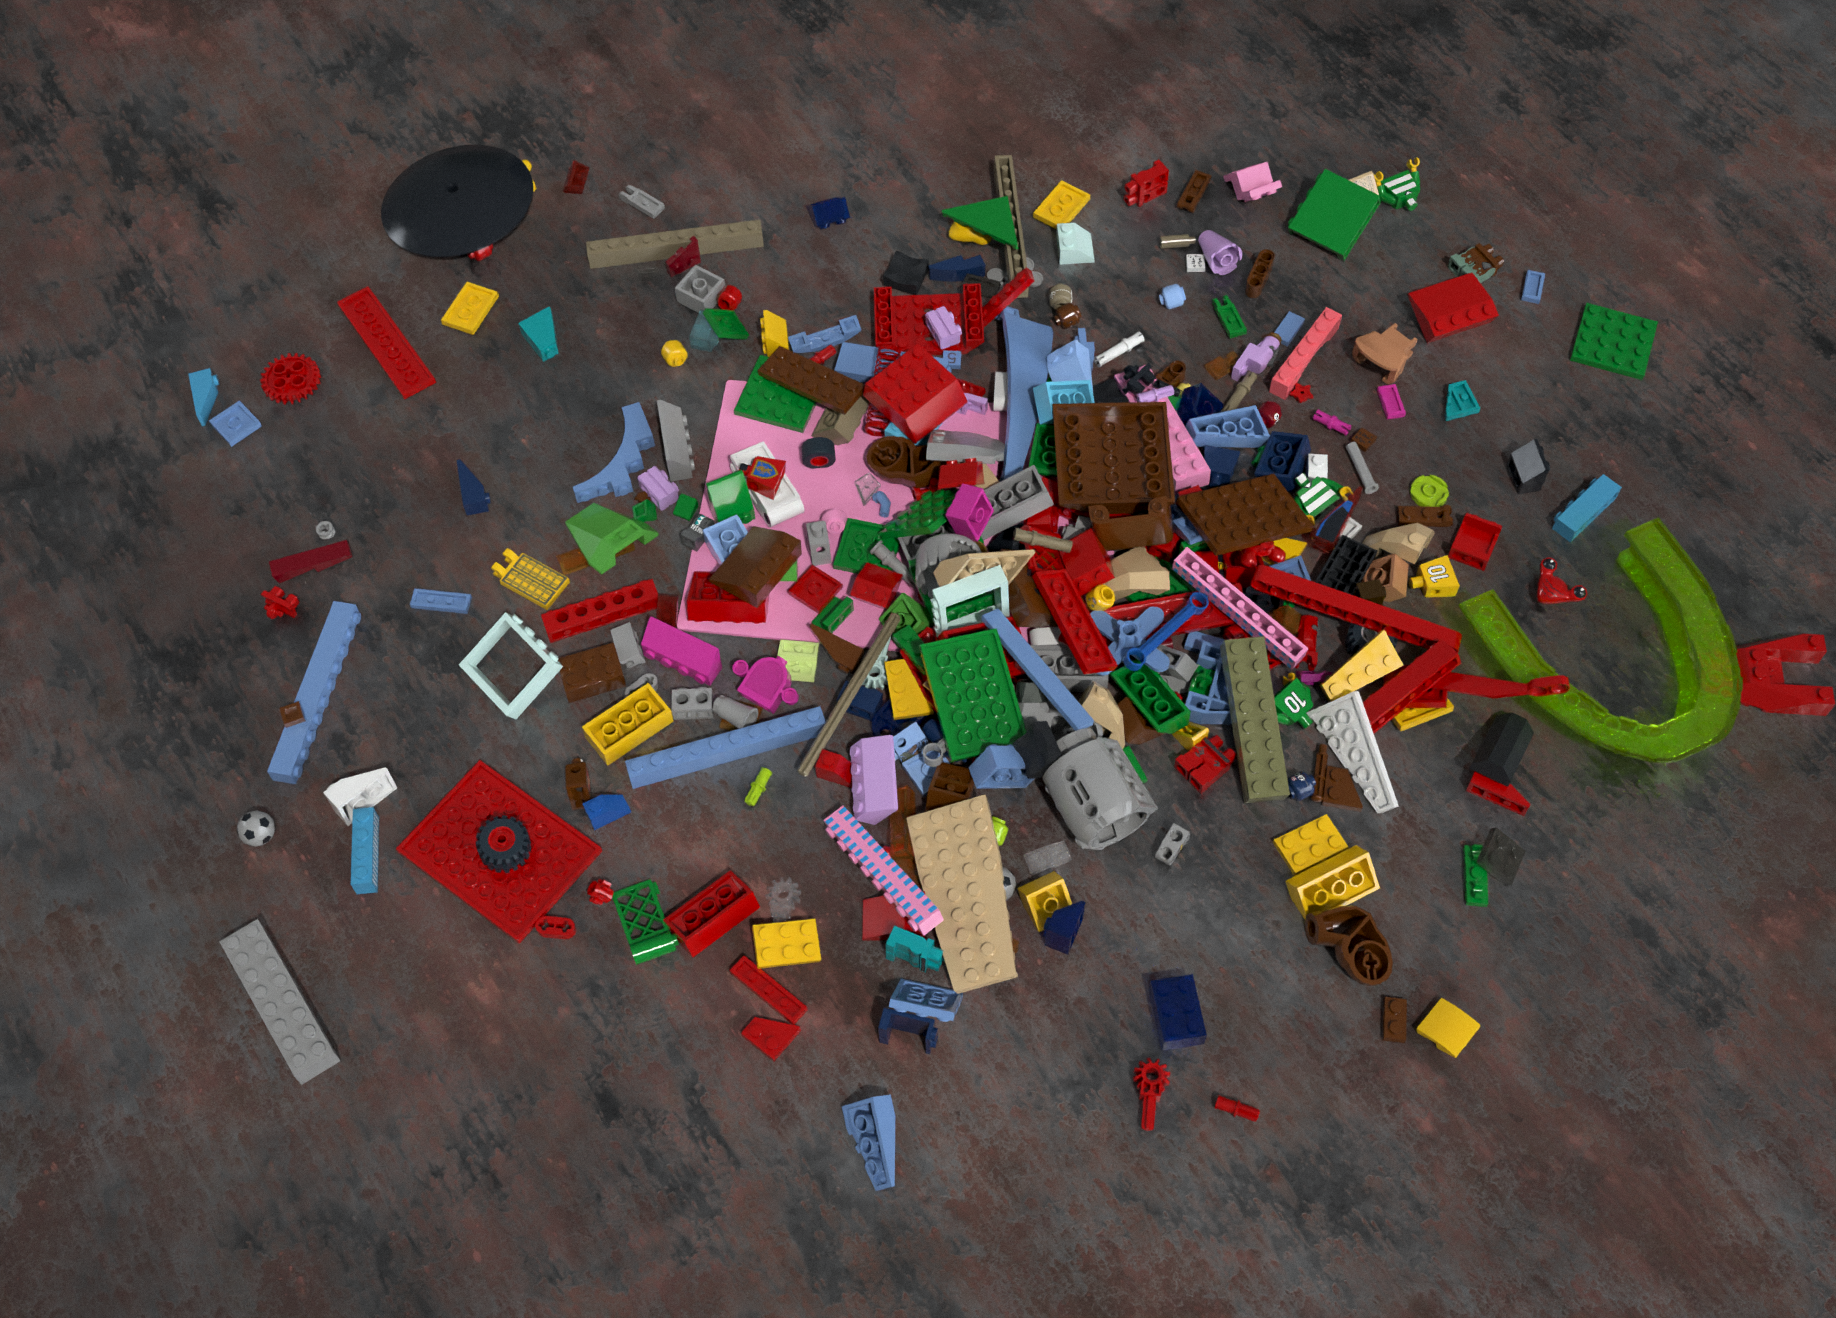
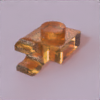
(1220, 367)

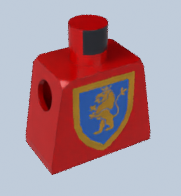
(764, 475)

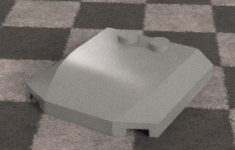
(963, 445)

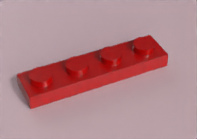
(1007, 295)
(768, 990)

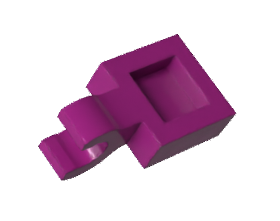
(1310, 677)

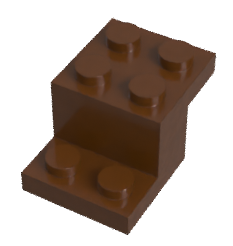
(949, 786)

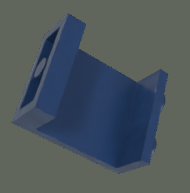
(909, 1023)

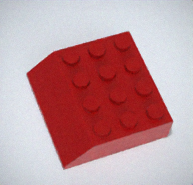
(915, 393)

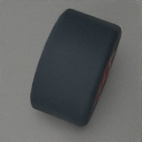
(818, 453)

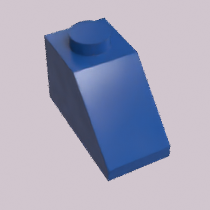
(605, 809)

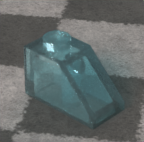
(703, 335)

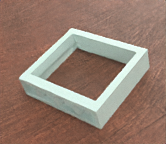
(967, 588)
(533, 688)

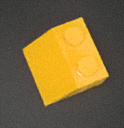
(1044, 897)

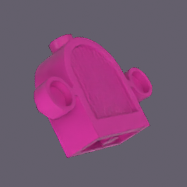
(766, 683)

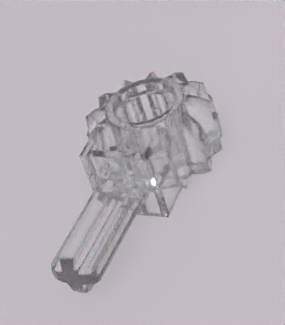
(782, 907)

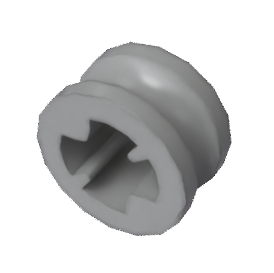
(325, 525)

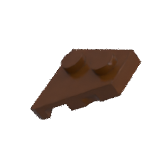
(1340, 790)

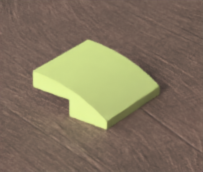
(801, 659)

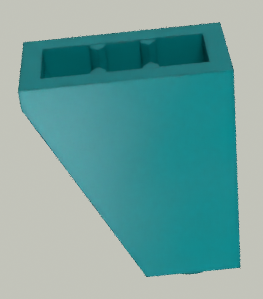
(541, 333)

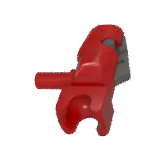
(1310, 636)

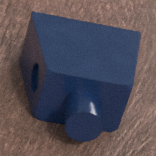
(1221, 463)

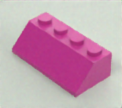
(681, 651)

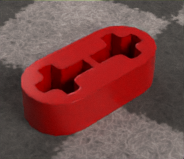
(554, 929)

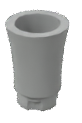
(735, 712)

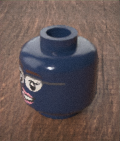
(1301, 785)

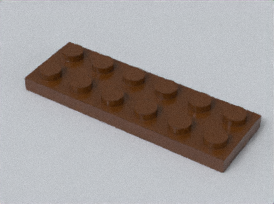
(812, 380)

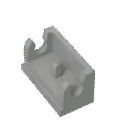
(627, 645)

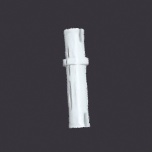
(1124, 346)

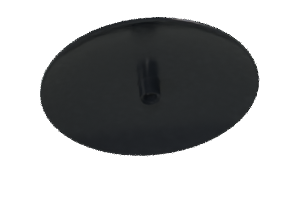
(457, 200)

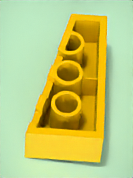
(1368, 664)

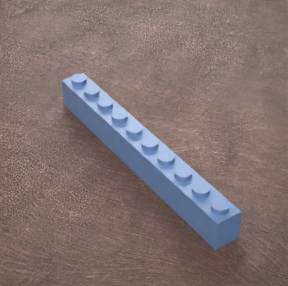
(315, 692)
(725, 747)

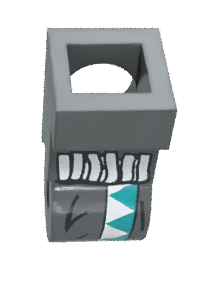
(695, 532)

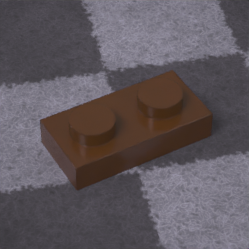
(1394, 1019)

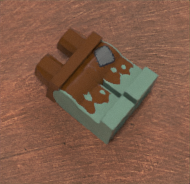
(1478, 261)

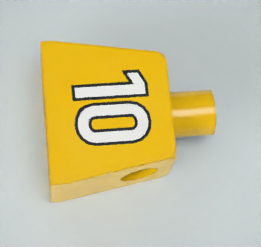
(1436, 578)

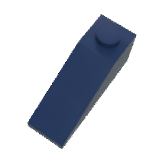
(473, 493)

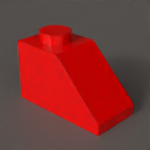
(834, 768)

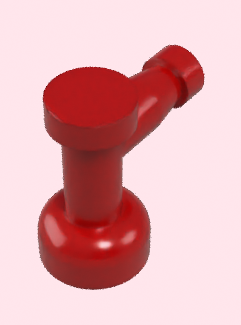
(917, 492)

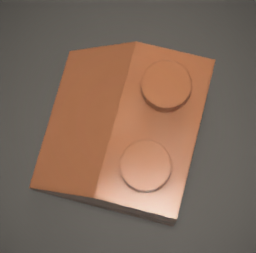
(1392, 573)

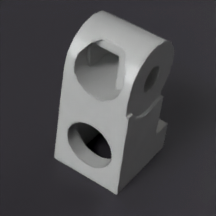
(1172, 844)

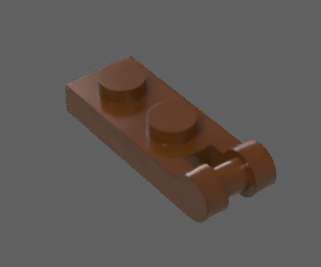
(1194, 191)
(1425, 516)

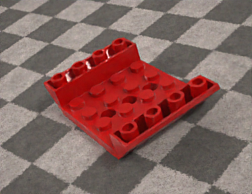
(903, 319)

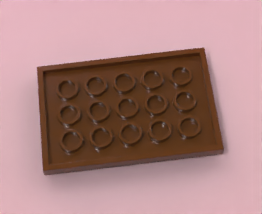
(1244, 514)

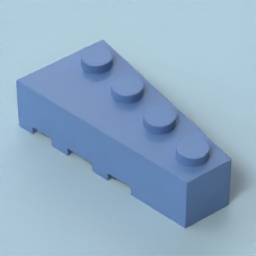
(1229, 429)

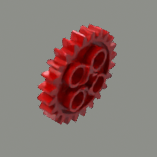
(290, 378)

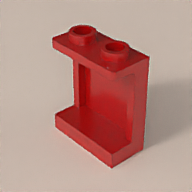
(1475, 541)

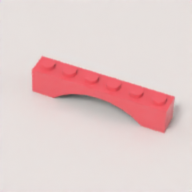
(1315, 338)

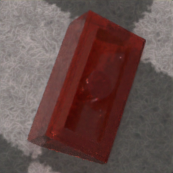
(576, 178)

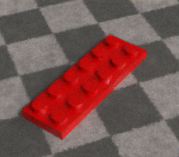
(1074, 621)

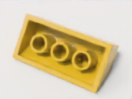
(1334, 882)

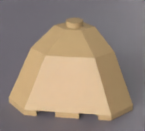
(1405, 541)
(1137, 572)
(1104, 711)

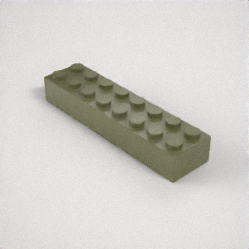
(1254, 720)

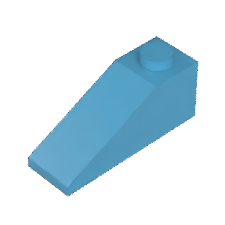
(204, 393)

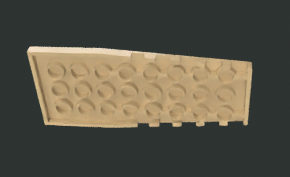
(964, 880)

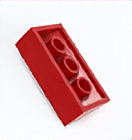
(712, 913)

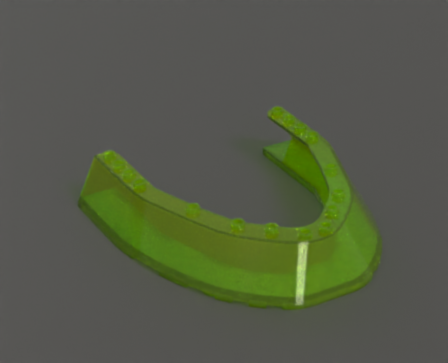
(1696, 637)

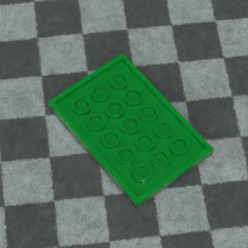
(972, 693)

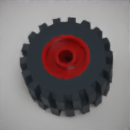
(503, 844)

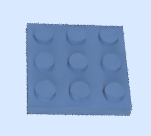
(925, 1000)

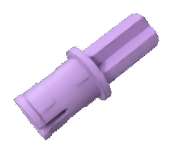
(1155, 394)

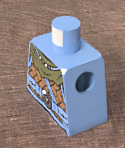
(909, 742)

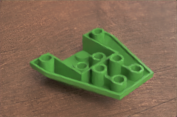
(604, 533)

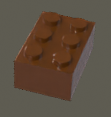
(591, 672)

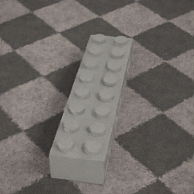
(1012, 503)
(279, 1002)

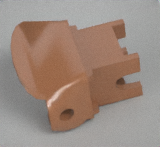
(1386, 350)

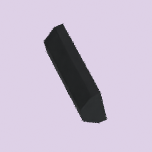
(1346, 565)
(1503, 748)

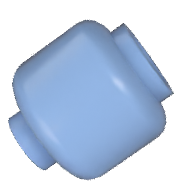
(1172, 296)

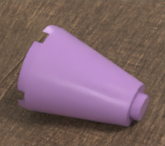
(1219, 252)

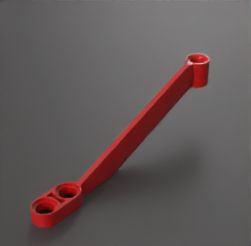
(1494, 687)

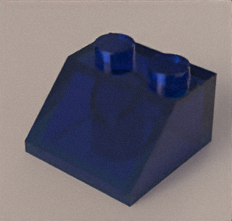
(828, 212)
(1198, 402)
(1063, 927)

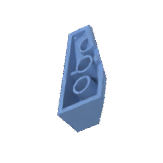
(873, 1129)

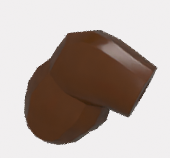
(902, 462)
(1356, 941)

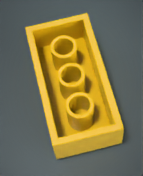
(627, 724)

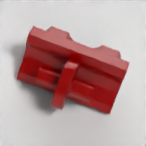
(277, 606)

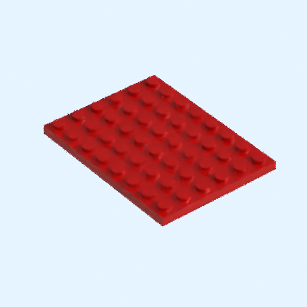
(448, 853)

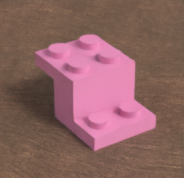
(1253, 182)

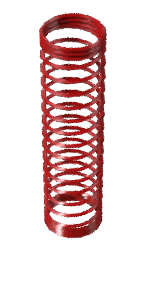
(875, 424)

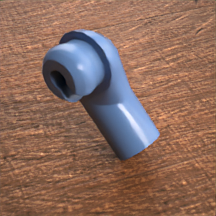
(880, 497)

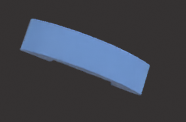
(832, 336)

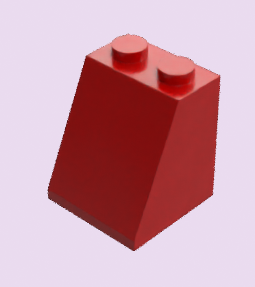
(1087, 562)

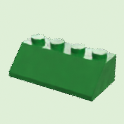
(1153, 698)

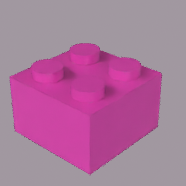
(969, 512)

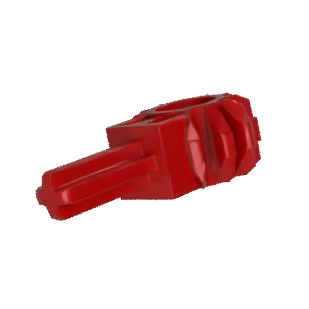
(1150, 1089)

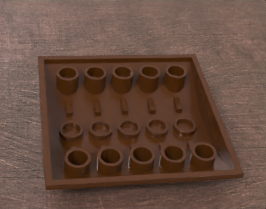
(1112, 455)

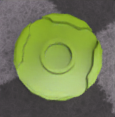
(1429, 491)

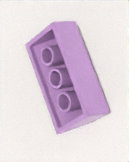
(873, 779)

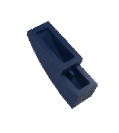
(957, 268)

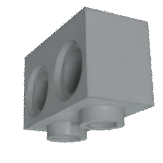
(692, 708)

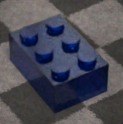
(1177, 1012)

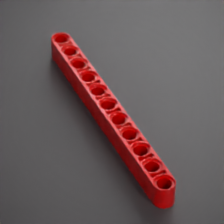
(1352, 608)

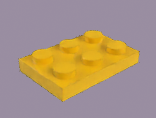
(1061, 205)
(470, 308)
(1310, 844)
(786, 943)

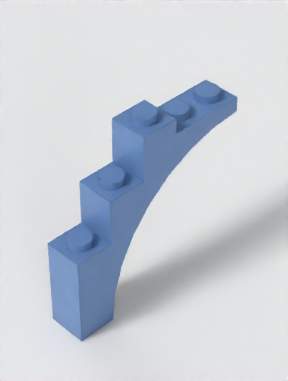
(627, 460)

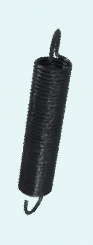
(1159, 384)

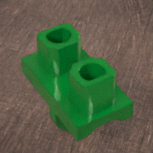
(1201, 681)

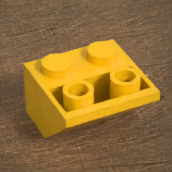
(773, 332)

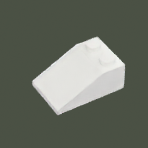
(359, 792)

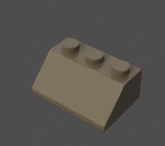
(838, 426)

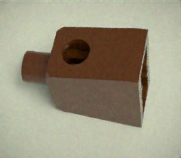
(576, 777)

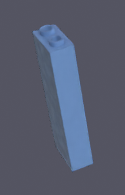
(860, 361)

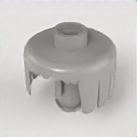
(934, 551)

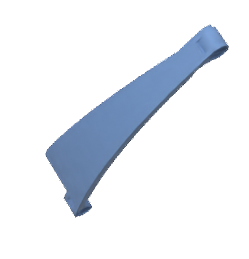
(1026, 355)

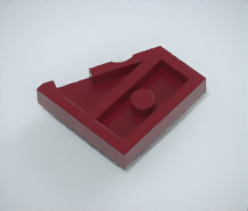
(684, 258)

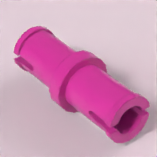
(1332, 422)

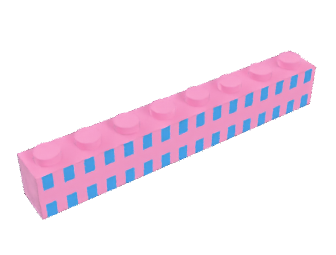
(1239, 608)
(883, 870)

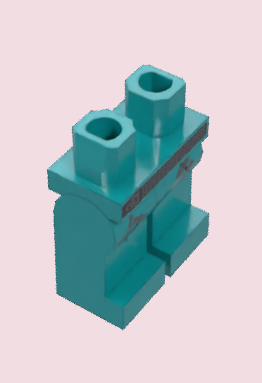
(913, 949)

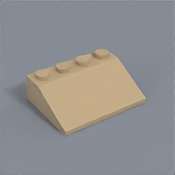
(970, 564)

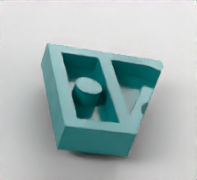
(1460, 401)

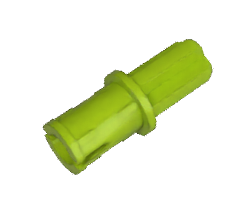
(758, 786)

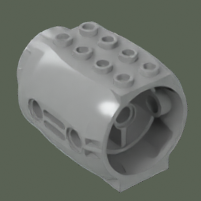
(1097, 790)

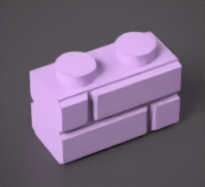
(943, 327)
(658, 487)

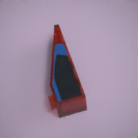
(1332, 526)

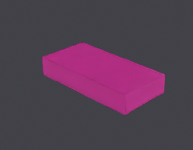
(1391, 401)

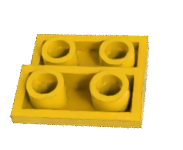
(1448, 1027)

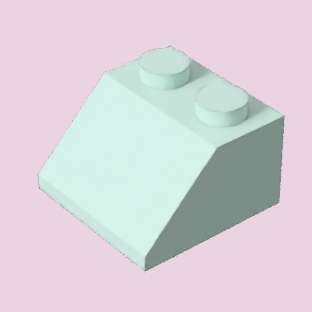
(1074, 244)

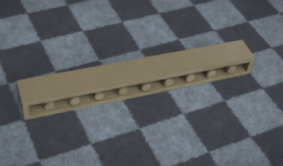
(1006, 186)
(665, 244)

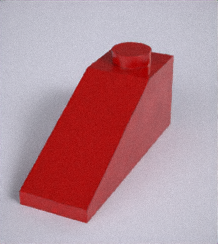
(1498, 793)

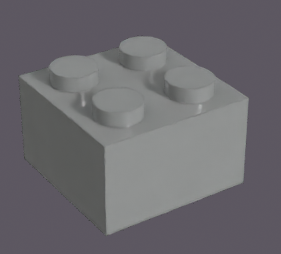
(699, 289)

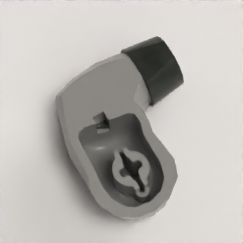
(1035, 708)

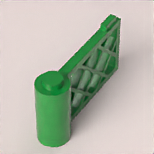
(651, 943)

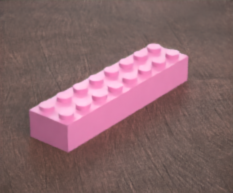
(1187, 461)

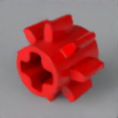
(600, 892)

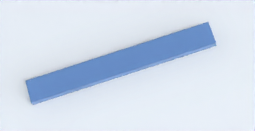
(1038, 671)

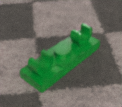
(1475, 877)

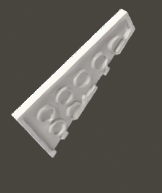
(1353, 742)

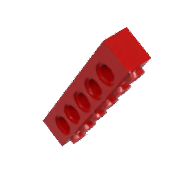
(597, 618)

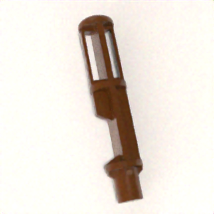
(1320, 773)

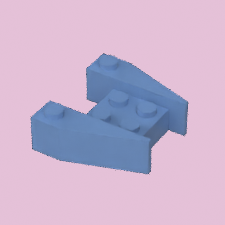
(1215, 706)

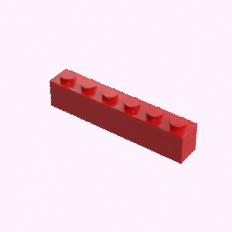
(1410, 684)

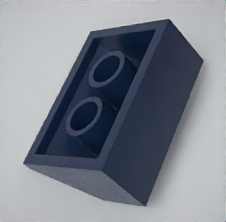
(1285, 457)

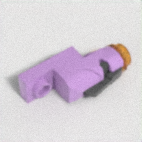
(1257, 357)

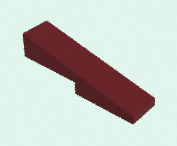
(318, 559)

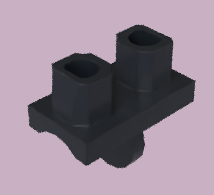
(1133, 384)

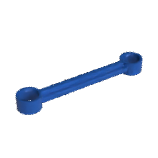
(1167, 630)

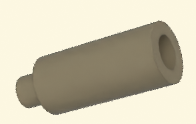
(1176, 241)

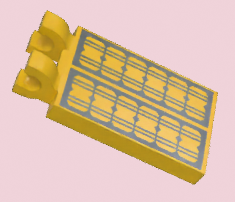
(530, 579)

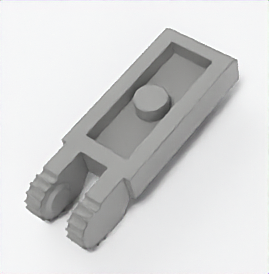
(642, 201)

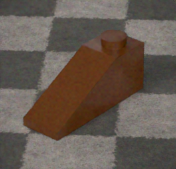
(843, 653)

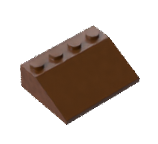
(757, 564)

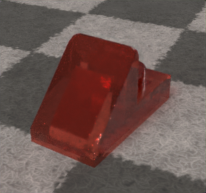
(668, 609)

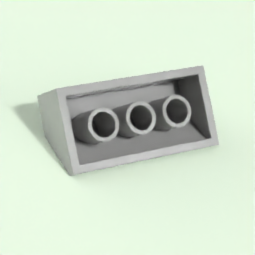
(675, 441)
(1066, 668)

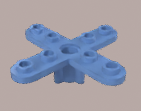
(1132, 635)

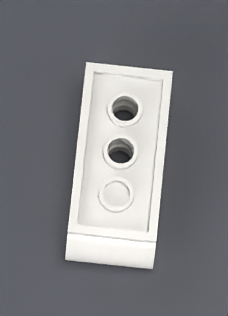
(787, 500)

